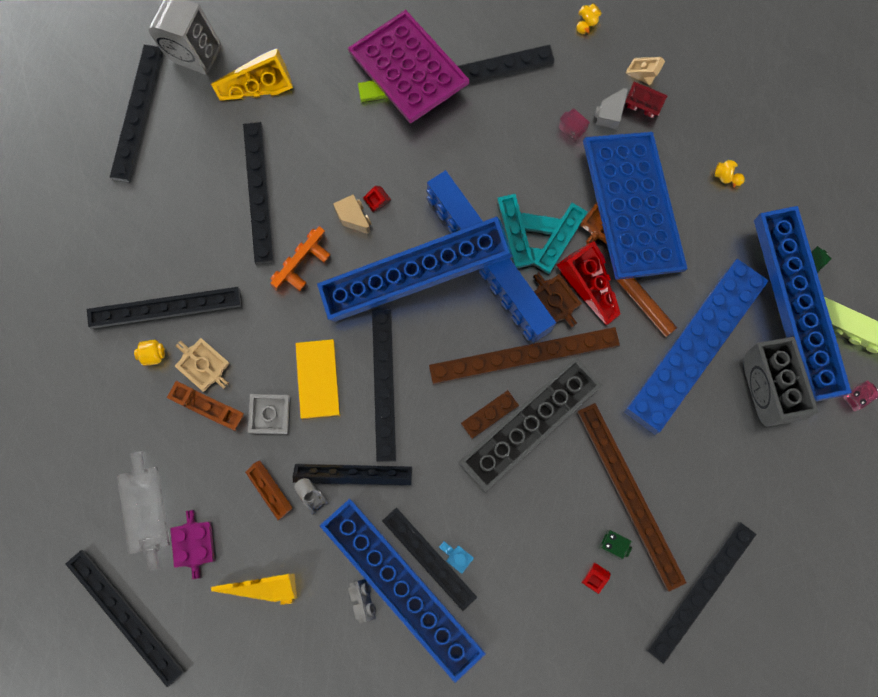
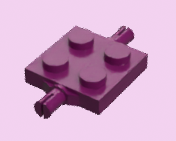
(192, 544)

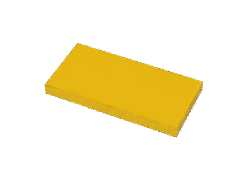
(317, 379)

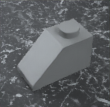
(611, 110)

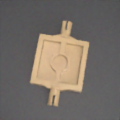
(202, 364)

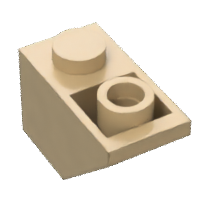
(351, 215)

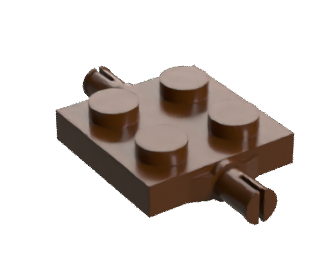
(557, 298)

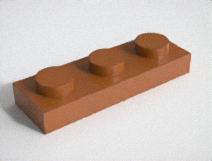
(269, 490)

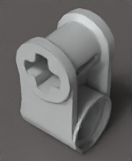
(310, 495)

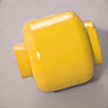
(149, 352)

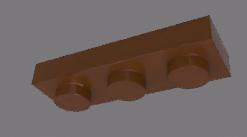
(489, 414)

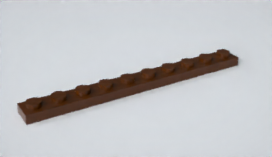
(524, 355)
(631, 497)

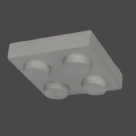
(268, 414)

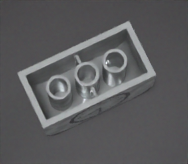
(185, 35)

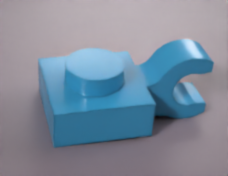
(457, 558)

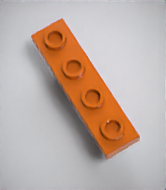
(302, 250)

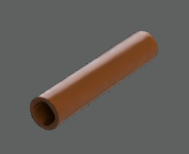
(648, 305)

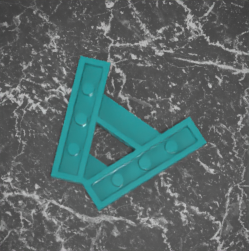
(518, 223)

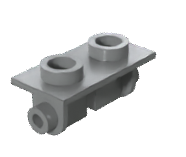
(365, 609)

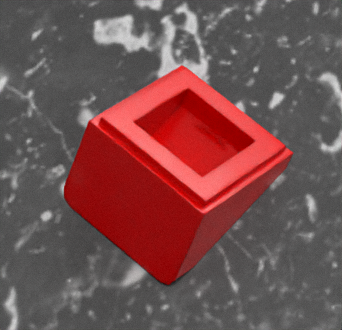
(376, 198)
(596, 578)

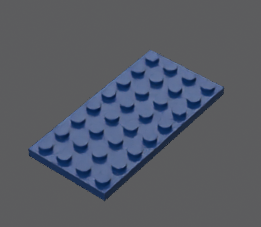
(634, 205)

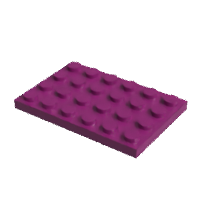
(408, 66)

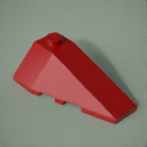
(589, 278)

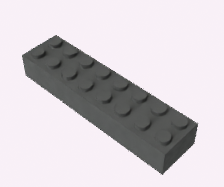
(530, 424)

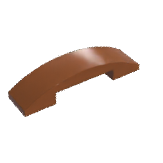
(205, 406)

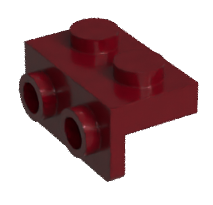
(645, 99)

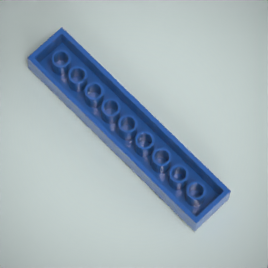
(415, 269)
(503, 276)
(802, 300)
(696, 347)
(402, 590)

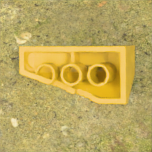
(258, 77)
(273, 589)

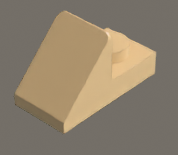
(645, 69)

